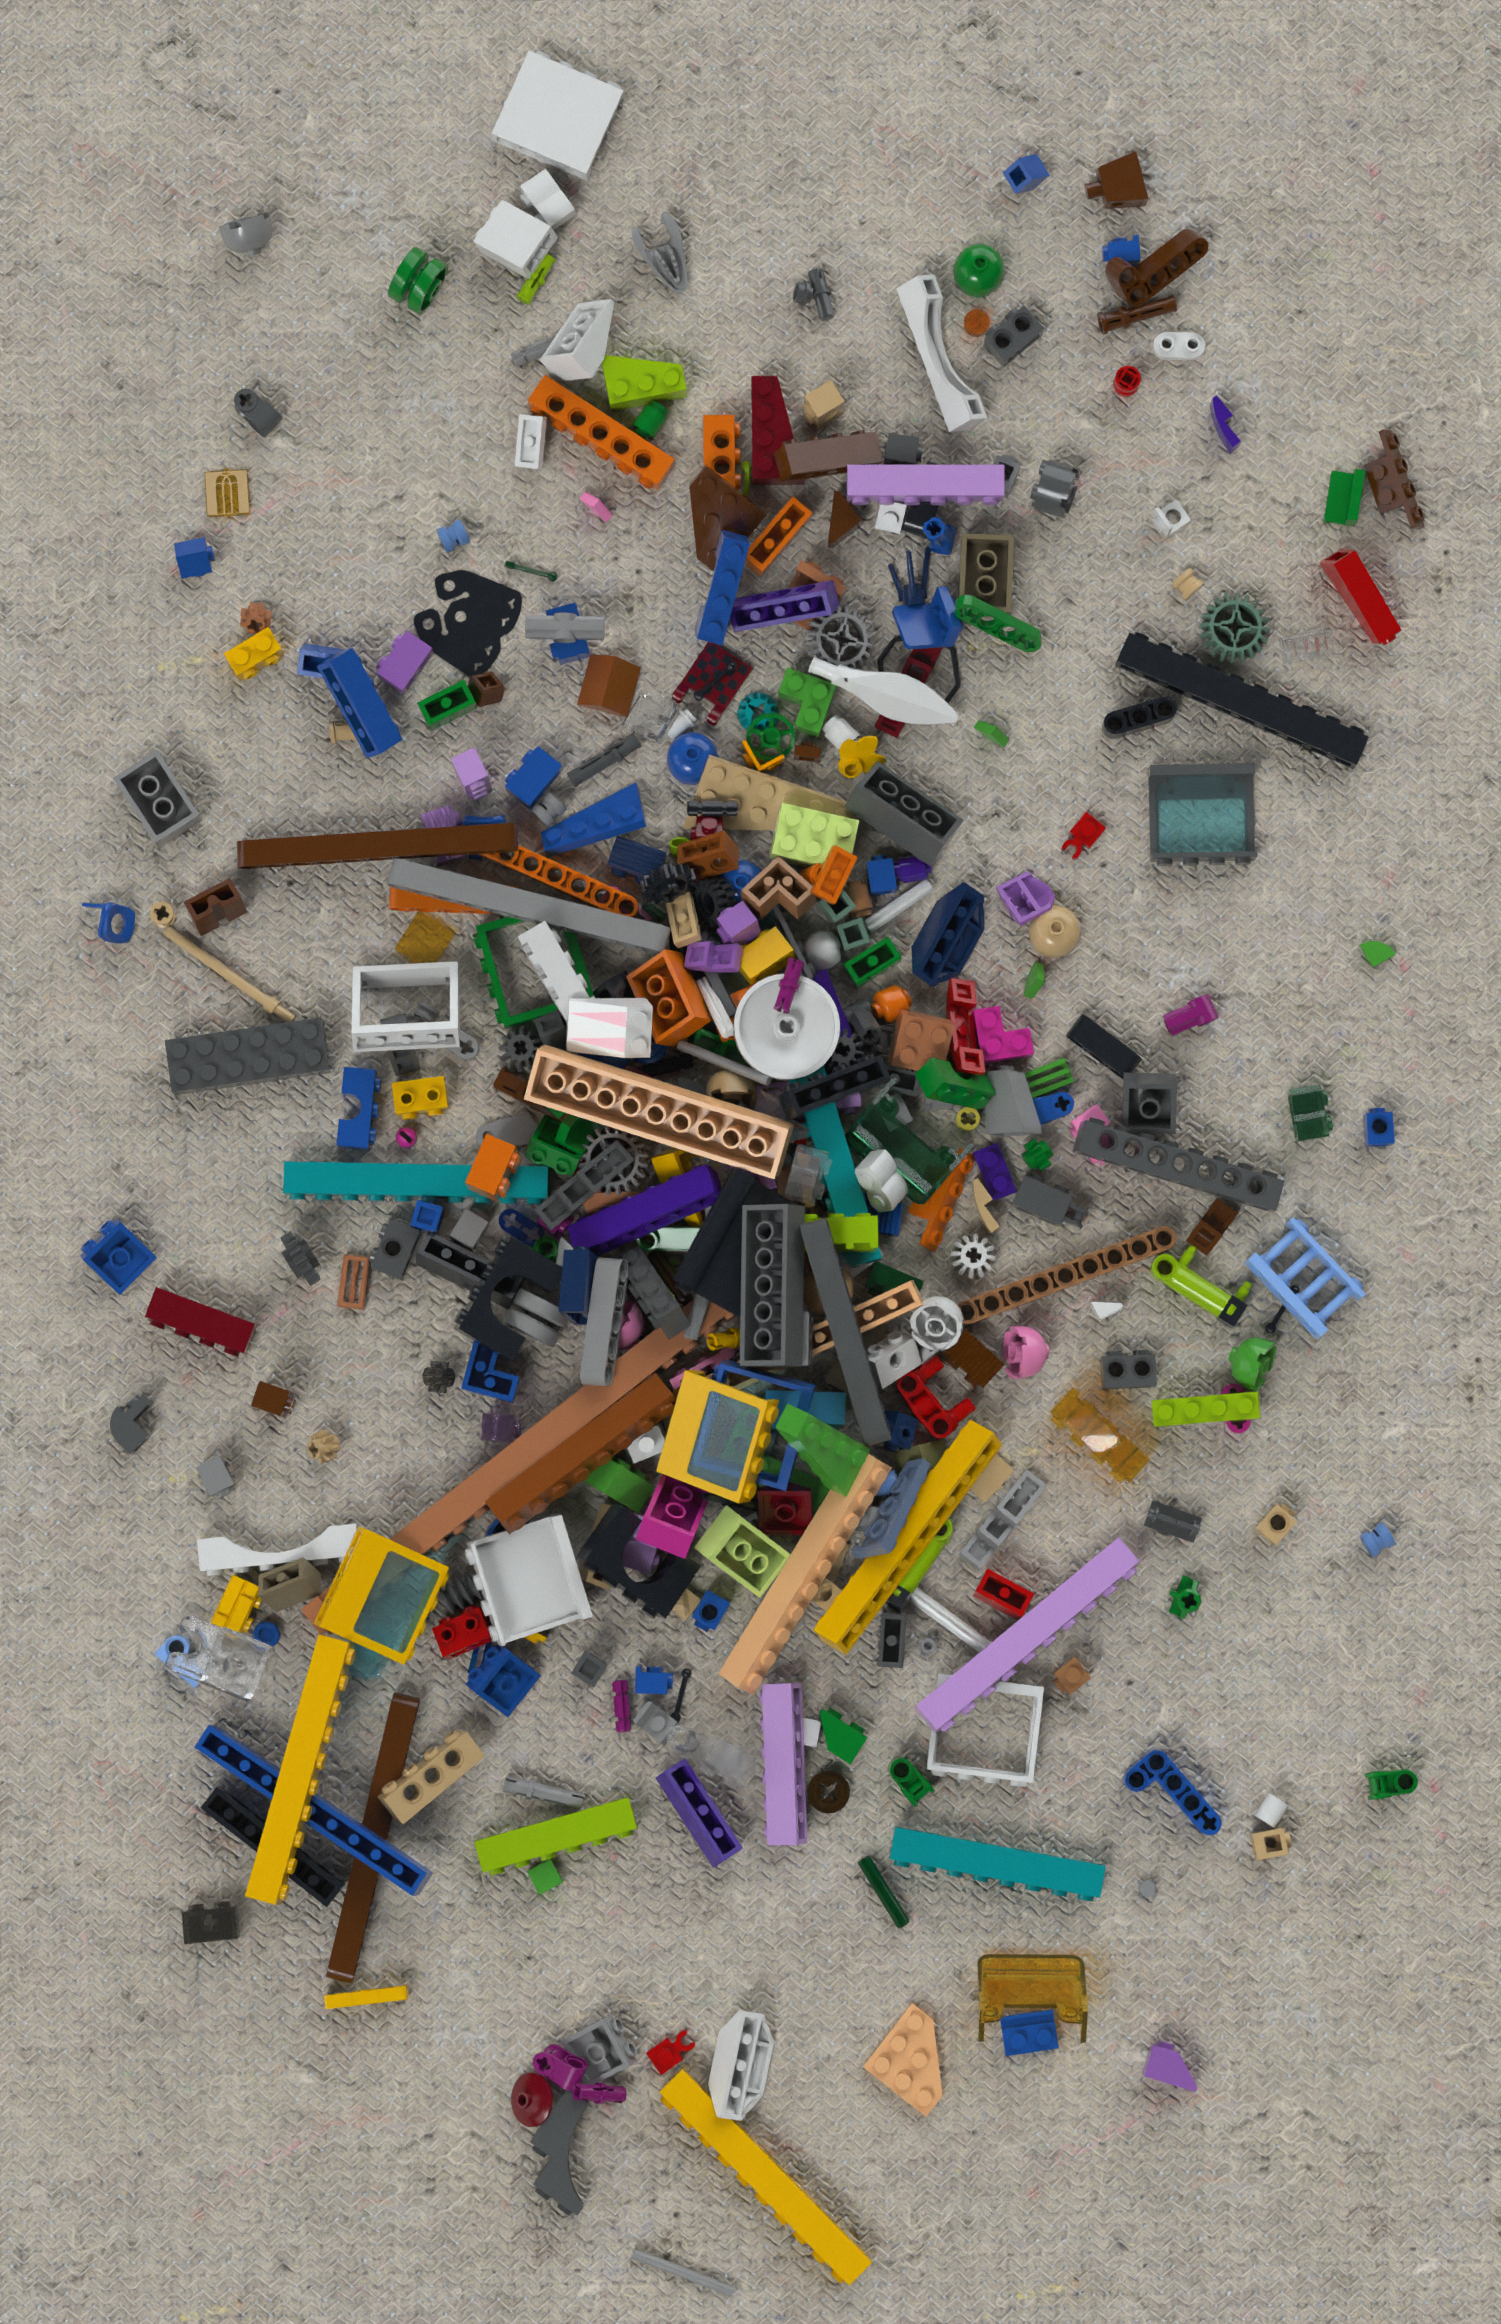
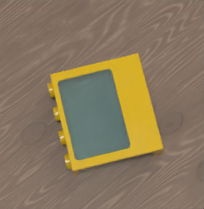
(717, 1437)
(382, 1595)

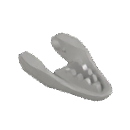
(667, 259)

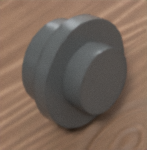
(802, 293)

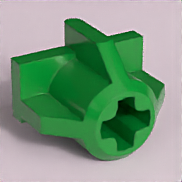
(1185, 1598)

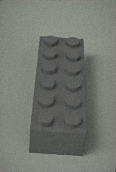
(247, 1056)
(772, 1286)

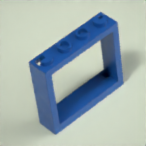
(807, 1390)

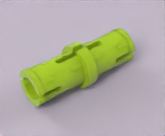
(537, 279)

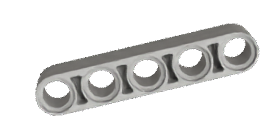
(604, 1322)

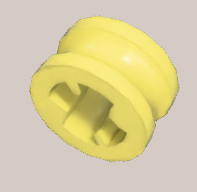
(968, 1127)

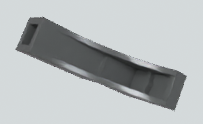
(554, 2140)

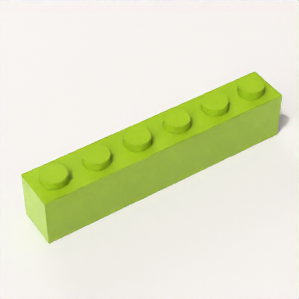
(556, 1834)

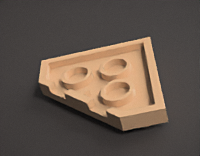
(909, 2060)

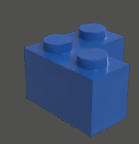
(485, 1380)

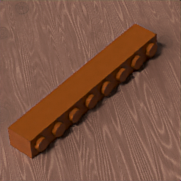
(582, 1454)

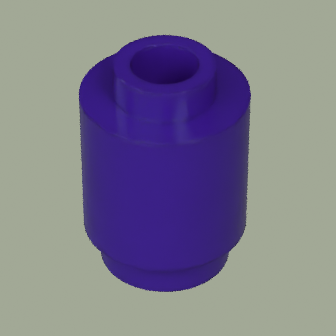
(911, 869)

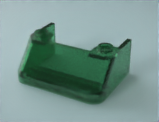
(915, 1161)

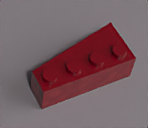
(769, 430)

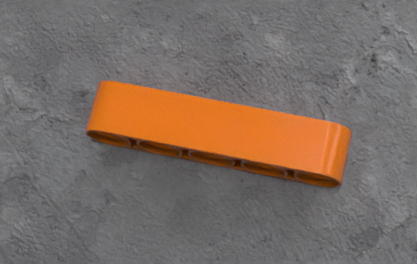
(407, 901)

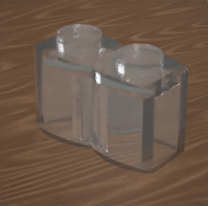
(806, 1175)

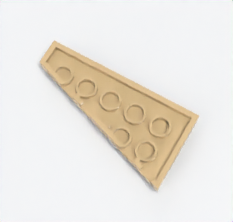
(757, 796)

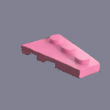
(704, 1364)

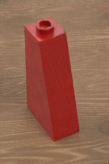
(1361, 595)

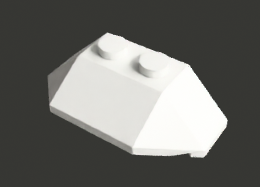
(740, 2065)

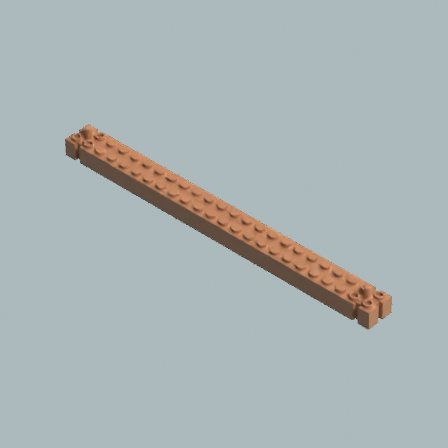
(469, 1497)

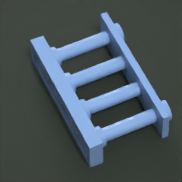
(1297, 1303)

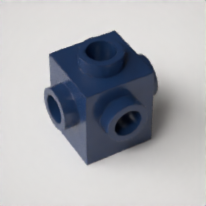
(902, 1431)

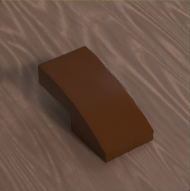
(1212, 1226)

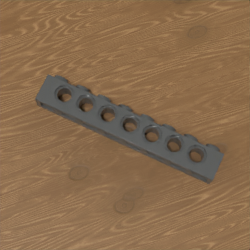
(1088, 1144)

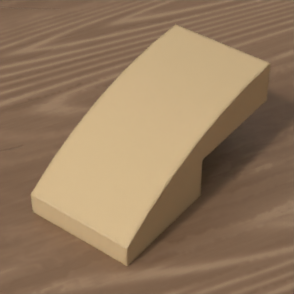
(981, 1199)

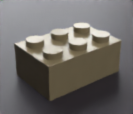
(987, 569)

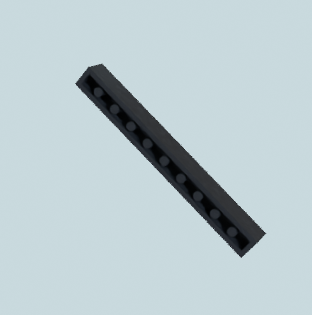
(1242, 700)

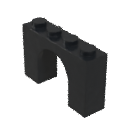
(478, 1319)
(605, 1552)

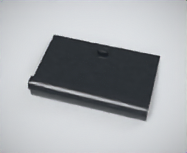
(715, 1255)

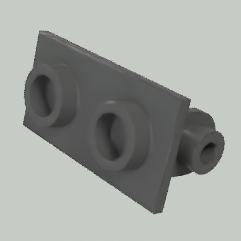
(1173, 1521)

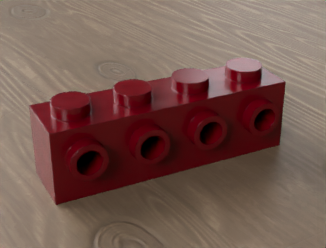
(201, 1321)

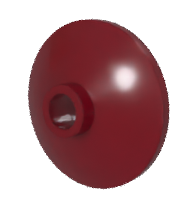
(531, 2099)

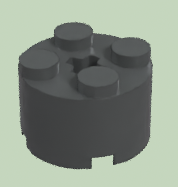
(1055, 489)

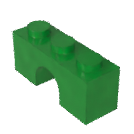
(945, 1085)

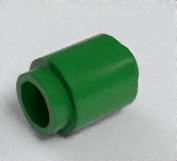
(650, 420)

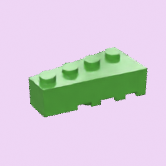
(826, 1450)

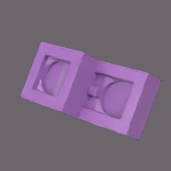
(713, 958)

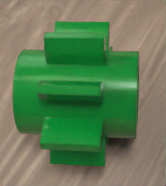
(1037, 1155)

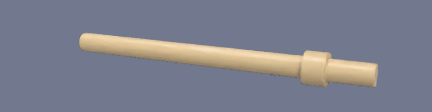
(270, 1004)

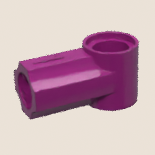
(1196, 1013)

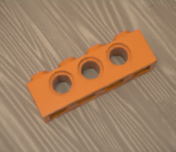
(723, 427)

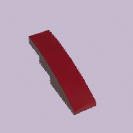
(918, 666)

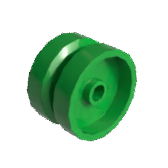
(417, 280)

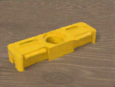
(366, 1996)

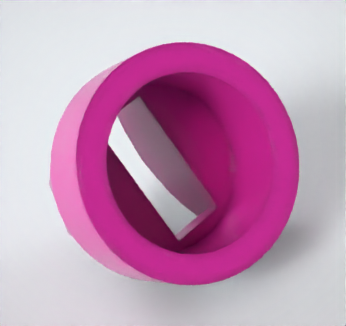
(402, 1142)

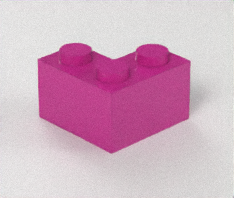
(997, 1044)

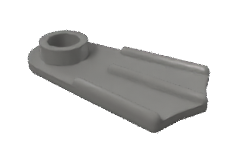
(513, 1130)

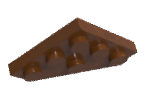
(718, 507)

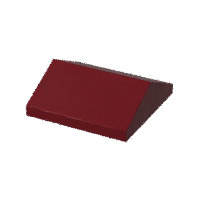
(784, 1511)

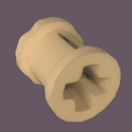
(340, 732)
(160, 907)

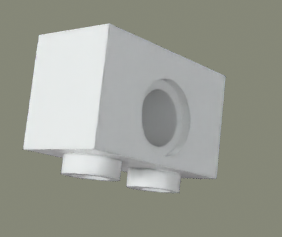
(893, 1358)

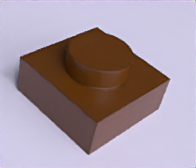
(807, 752)

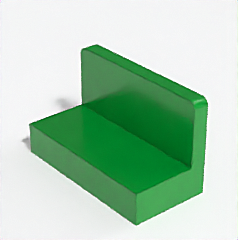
(1344, 497)
(574, 1131)

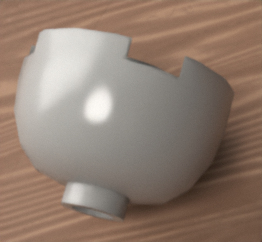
(247, 234)

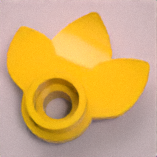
(858, 756)

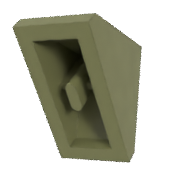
(930, 1451)

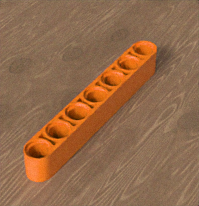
(564, 886)

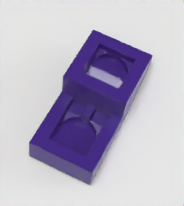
(1220, 417)

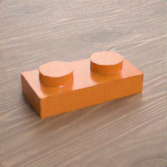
(833, 874)

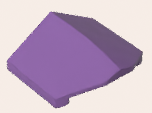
(1026, 897)

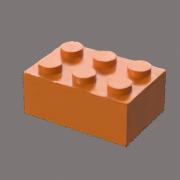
(674, 997)
(492, 1168)

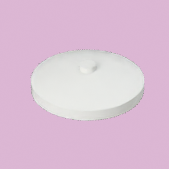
(784, 1043)

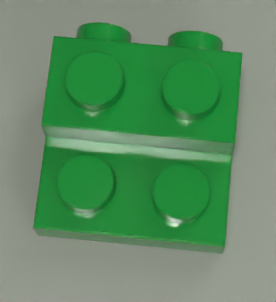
(545, 1151)

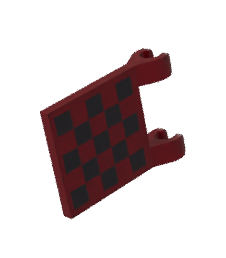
(705, 668)

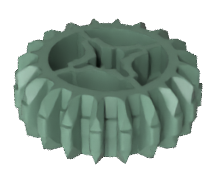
(1245, 628)

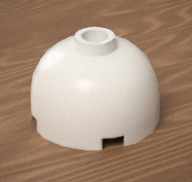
(937, 1323)

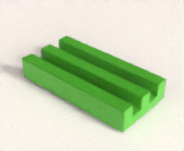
(1066, 1071)

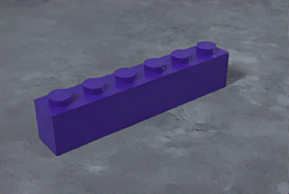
(647, 1211)

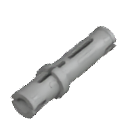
(539, 1791)

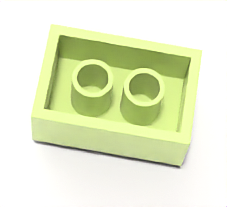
(807, 835)
(742, 1551)

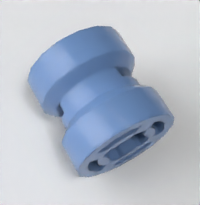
(453, 536)
(1377, 1539)

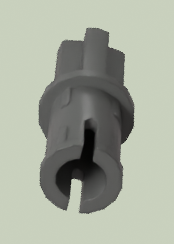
(821, 294)

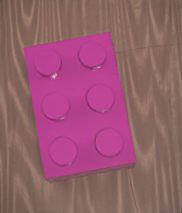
(673, 1516)

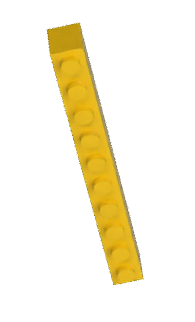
(882, 1573)
(300, 1769)
(766, 2177)

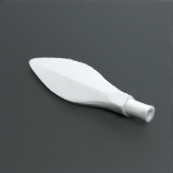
(889, 693)

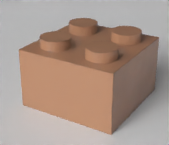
(919, 1039)

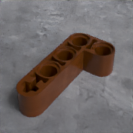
(1158, 270)

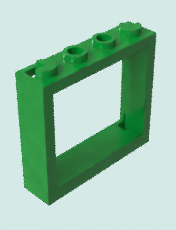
(495, 988)

